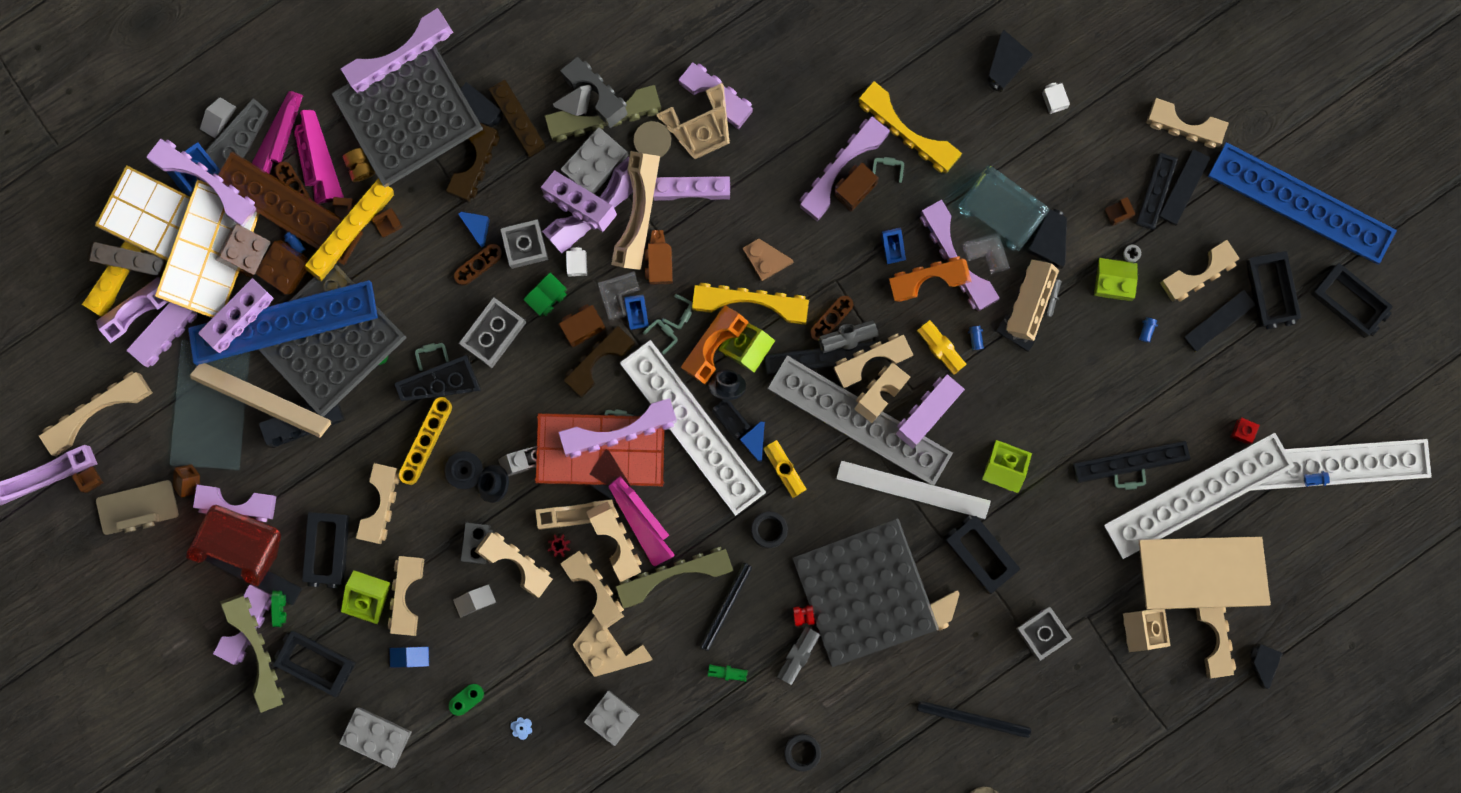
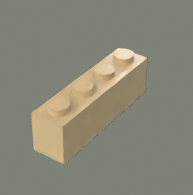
(1032, 300)

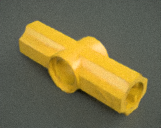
(941, 347)
(777, 458)

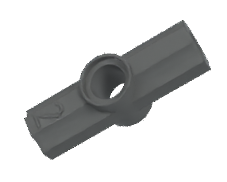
(848, 336)
(798, 655)

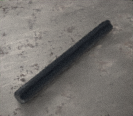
(974, 719)

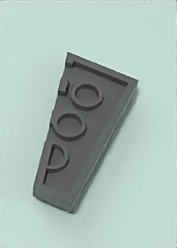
(239, 134)

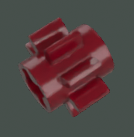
(554, 548)

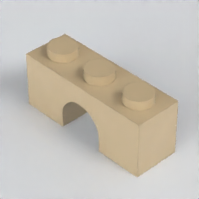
(891, 380)

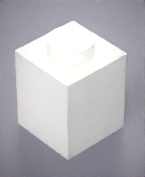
(1055, 97)
(576, 262)

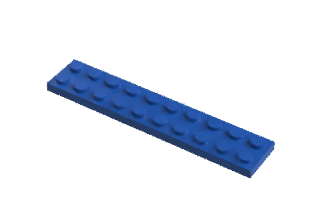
(1302, 203)
(293, 321)

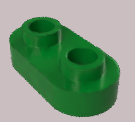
(277, 602)
(466, 700)

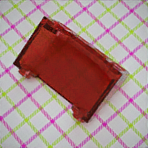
(236, 541)

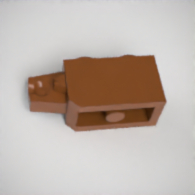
(660, 260)

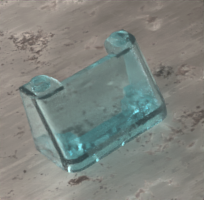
(1003, 207)

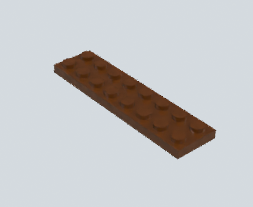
(283, 204)

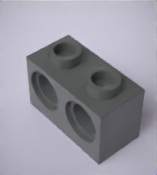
(471, 542)

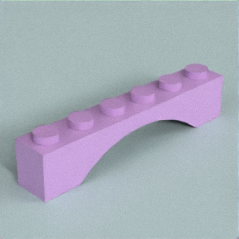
(430, 31)
(869, 138)
(169, 159)
(938, 221)
(568, 230)
(580, 440)
(58, 469)

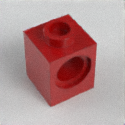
(1245, 431)

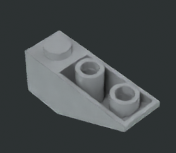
(519, 461)

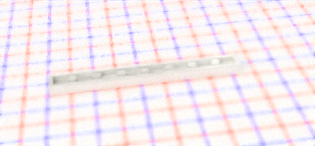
(913, 489)

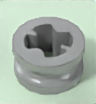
(1137, 250)

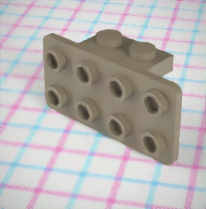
(137, 508)

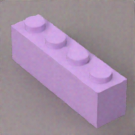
(160, 333)
(930, 411)

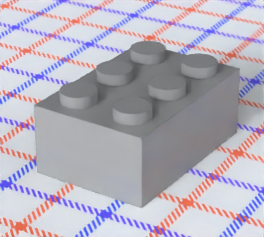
(594, 161)
(492, 332)
(375, 737)

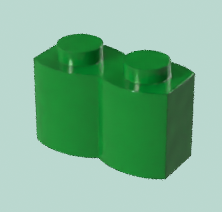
(545, 295)

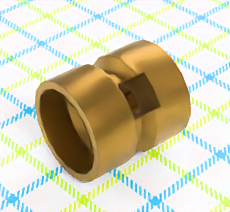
(359, 166)

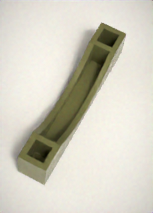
(563, 124)
(635, 591)
(265, 690)

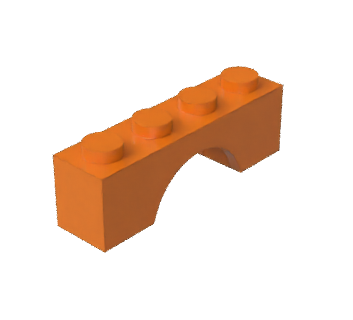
(907, 285)
(725, 326)

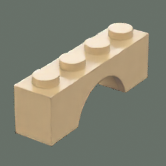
(1164, 116)
(1180, 284)
(895, 350)
(566, 516)
(605, 523)
(373, 528)
(579, 569)
(532, 578)
(403, 620)
(1219, 661)

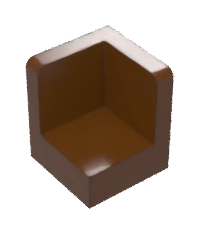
(343, 206)
(1120, 211)
(387, 222)
(87, 479)
(185, 480)

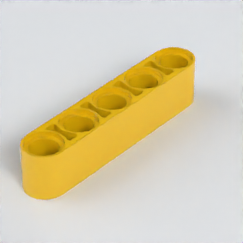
(433, 434)

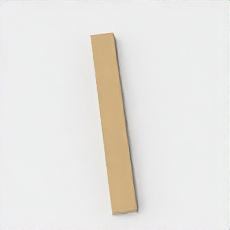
(261, 399)

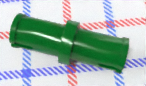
(727, 673)

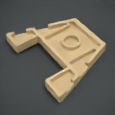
(704, 132)
(602, 651)

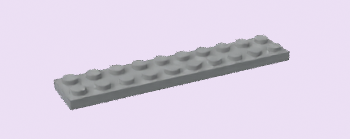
(836, 408)

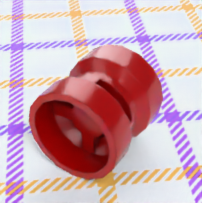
(799, 615)

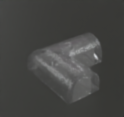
(988, 246)
(612, 293)

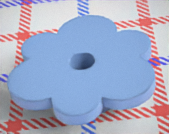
(526, 724)

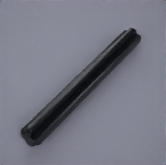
(725, 606)

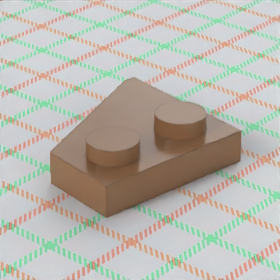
(766, 259)

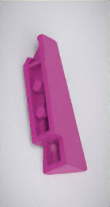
(278, 135)
(315, 159)
(642, 522)

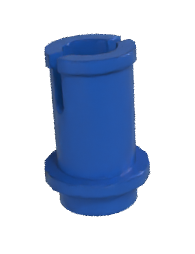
(294, 242)
(1148, 329)
(976, 337)
(1316, 479)

